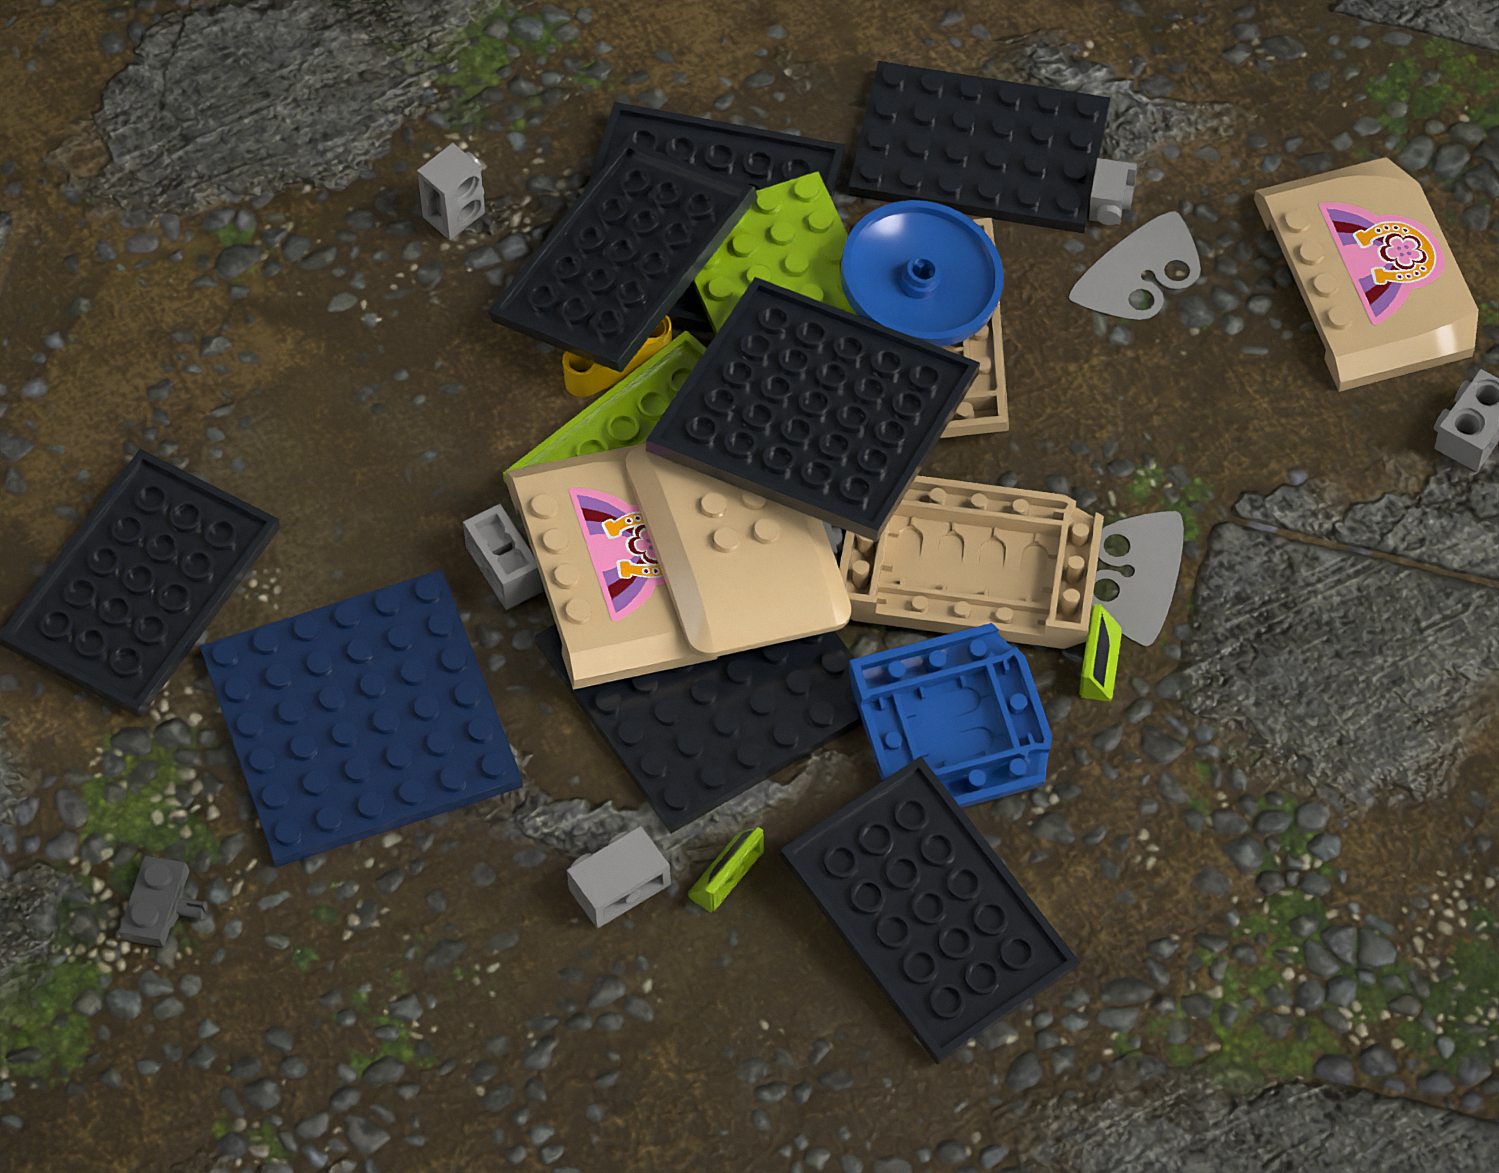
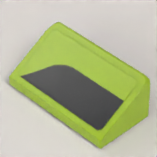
(1100, 655)
(728, 869)

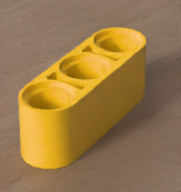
(600, 377)

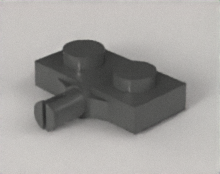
(158, 902)

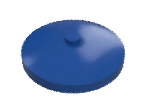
(922, 271)

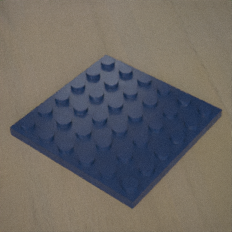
(360, 717)

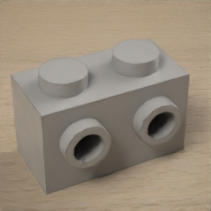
(618, 876)

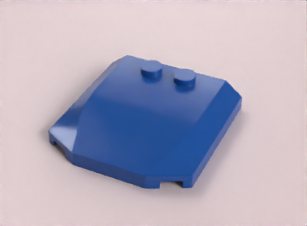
(959, 706)

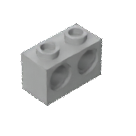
(451, 190)
(1471, 417)
(502, 556)

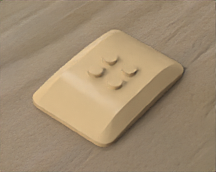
(736, 561)

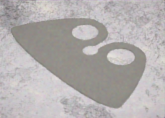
(1119, 271)
(1156, 557)

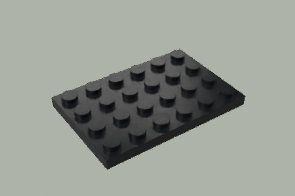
(980, 146)
(623, 255)
(139, 582)
(929, 909)

